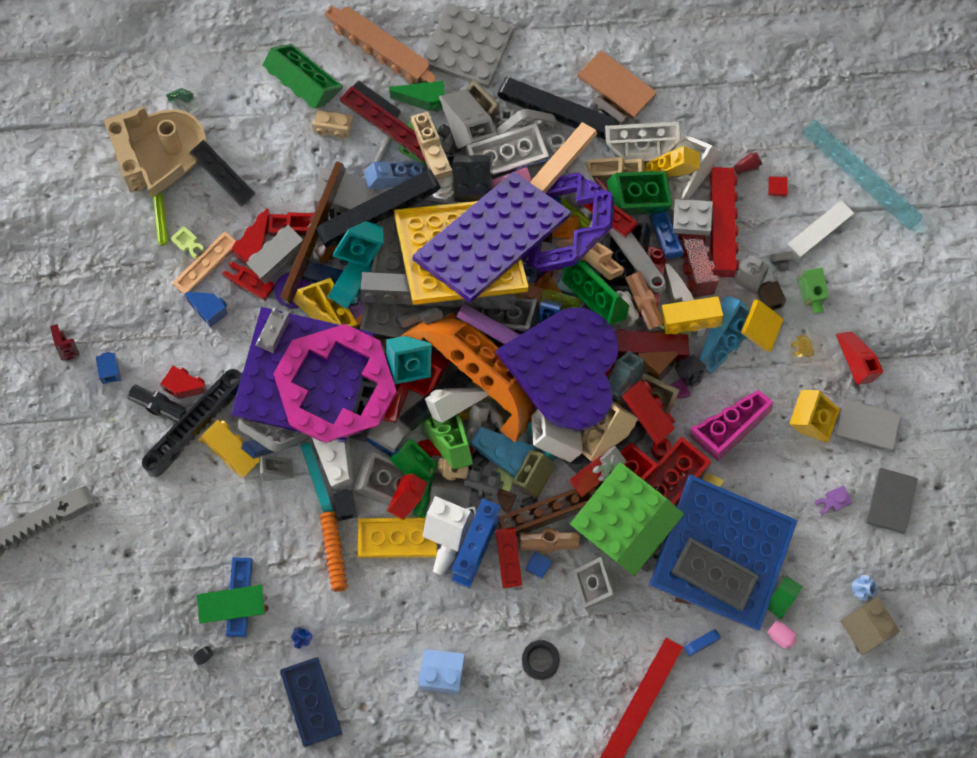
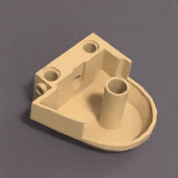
(154, 146)

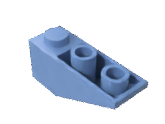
(390, 174)

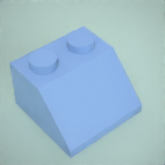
(441, 671)

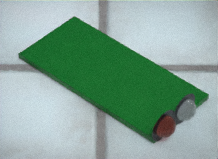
(231, 604)

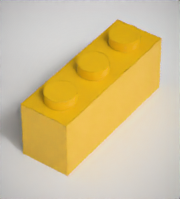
(692, 315)

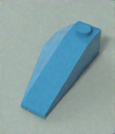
(725, 338)

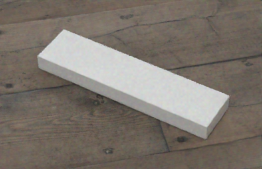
(820, 229)

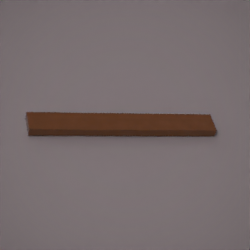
(312, 236)

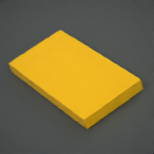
(394, 538)

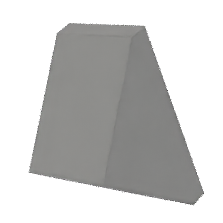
(275, 468)

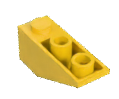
(676, 163)

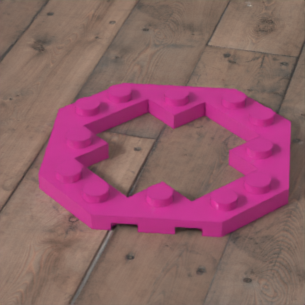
(347, 421)

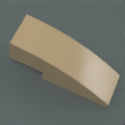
(606, 167)

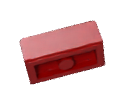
(586, 480)

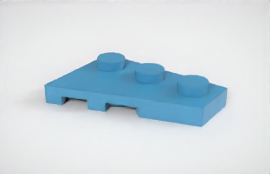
(501, 450)

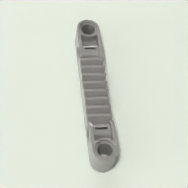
(76, 503)

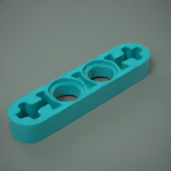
(316, 477)

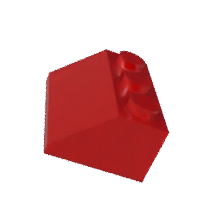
(649, 410)

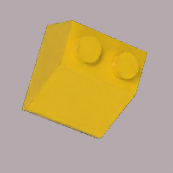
(814, 415)

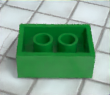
(640, 192)

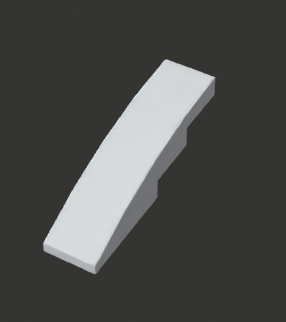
(678, 290)

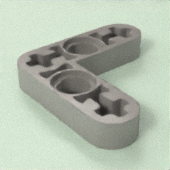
(528, 117)
(269, 438)

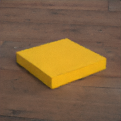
(762, 325)

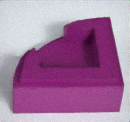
(684, 392)

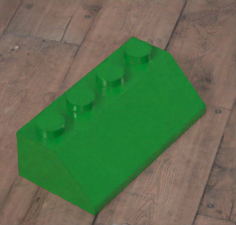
(301, 75)
(595, 292)

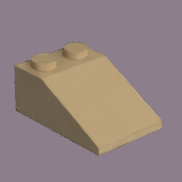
(608, 432)

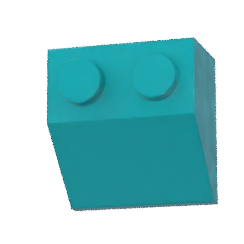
(360, 244)
(408, 359)

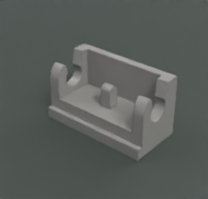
(273, 330)

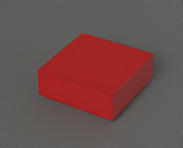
(777, 186)

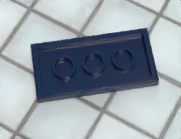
(311, 702)

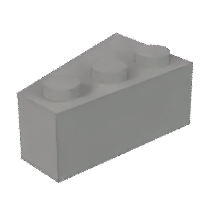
(276, 254)

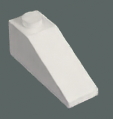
(449, 402)

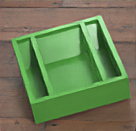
(627, 519)

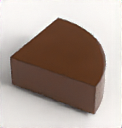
(506, 500)

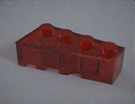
(697, 265)

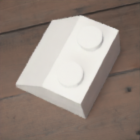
(447, 523)

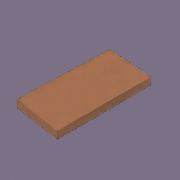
(617, 84)

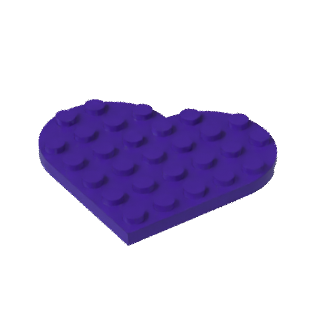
(565, 367)

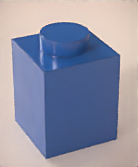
(108, 367)

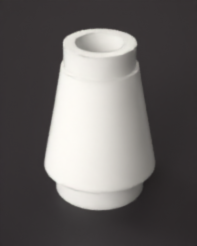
(444, 559)

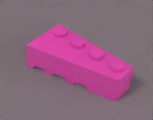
(730, 426)

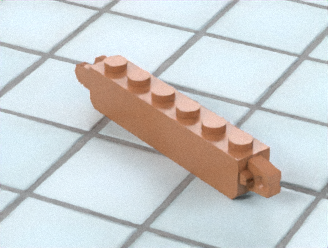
(380, 45)

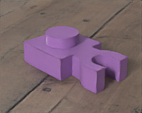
(836, 499)

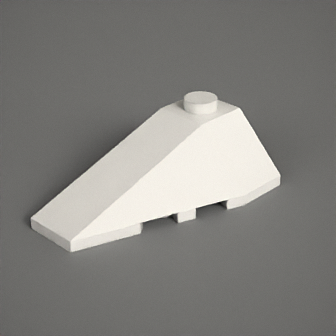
(684, 186)

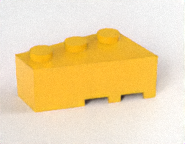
(318, 306)
(228, 448)

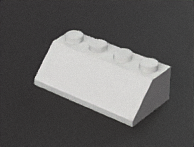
(511, 148)

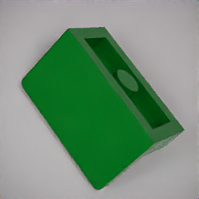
(414, 460)

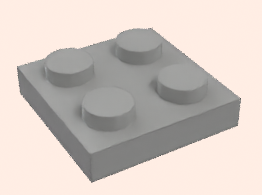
(692, 217)

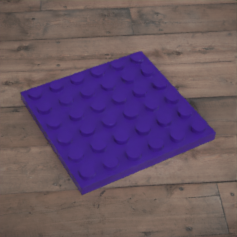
(330, 381)

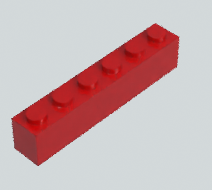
(723, 221)

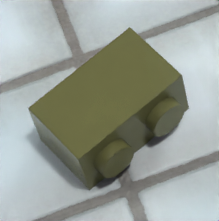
(533, 474)

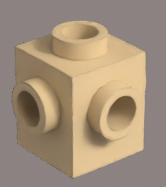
(450, 473)

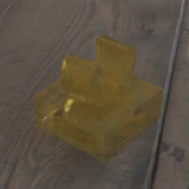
(805, 346)

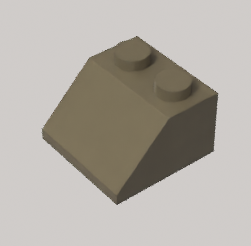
(870, 626)

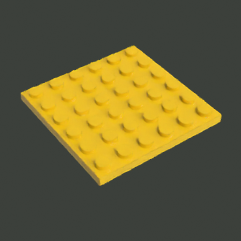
(421, 225)

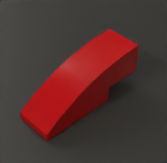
(297, 221)

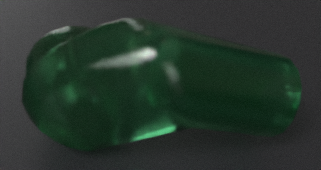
(180, 94)

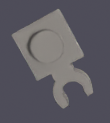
(609, 462)

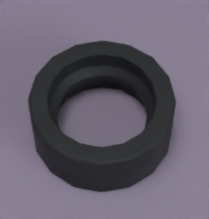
(540, 644)

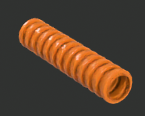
(333, 551)

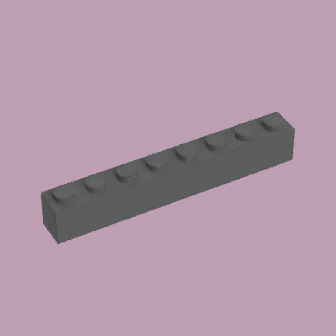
(395, 289)

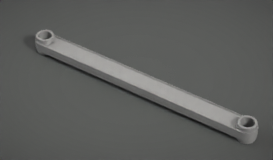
(629, 245)

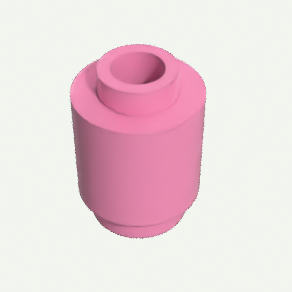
(782, 635)

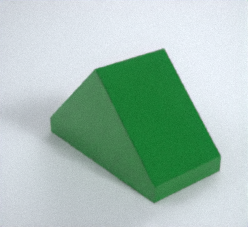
(784, 597)

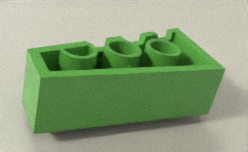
(449, 440)

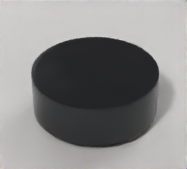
(203, 655)

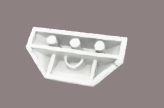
(642, 140)

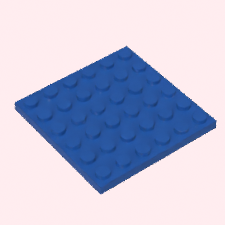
(736, 529)

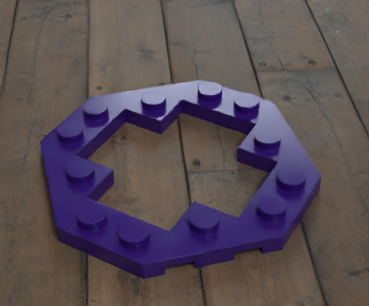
(585, 238)

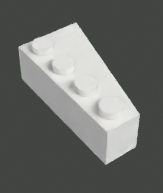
(336, 463)

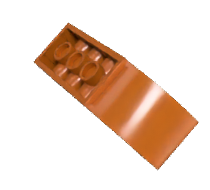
(477, 358)

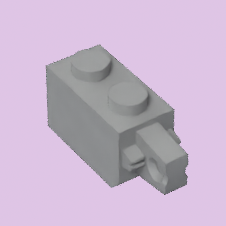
(752, 273)

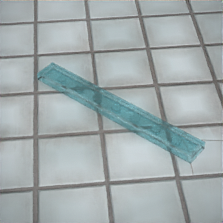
(862, 174)

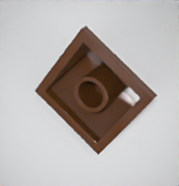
(658, 363)

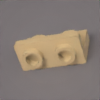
(332, 124)

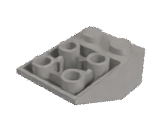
(466, 118)

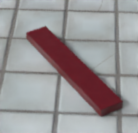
(382, 120)

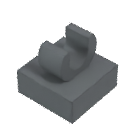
(782, 259)

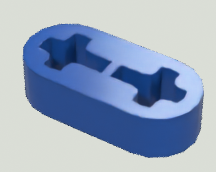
(702, 642)

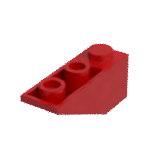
(253, 238)
(860, 358)

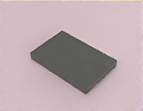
(892, 500)

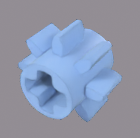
(864, 587)

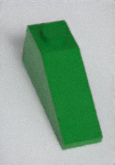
(419, 95)

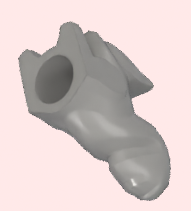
(477, 417)

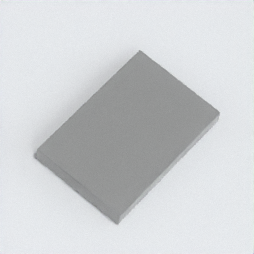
(868, 425)

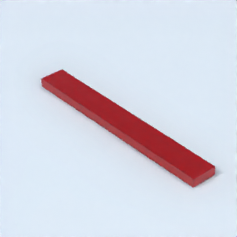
(642, 700)

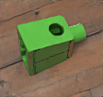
(813, 289)

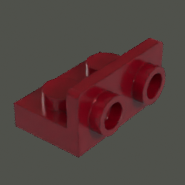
(66, 348)

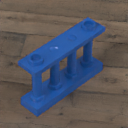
(475, 543)

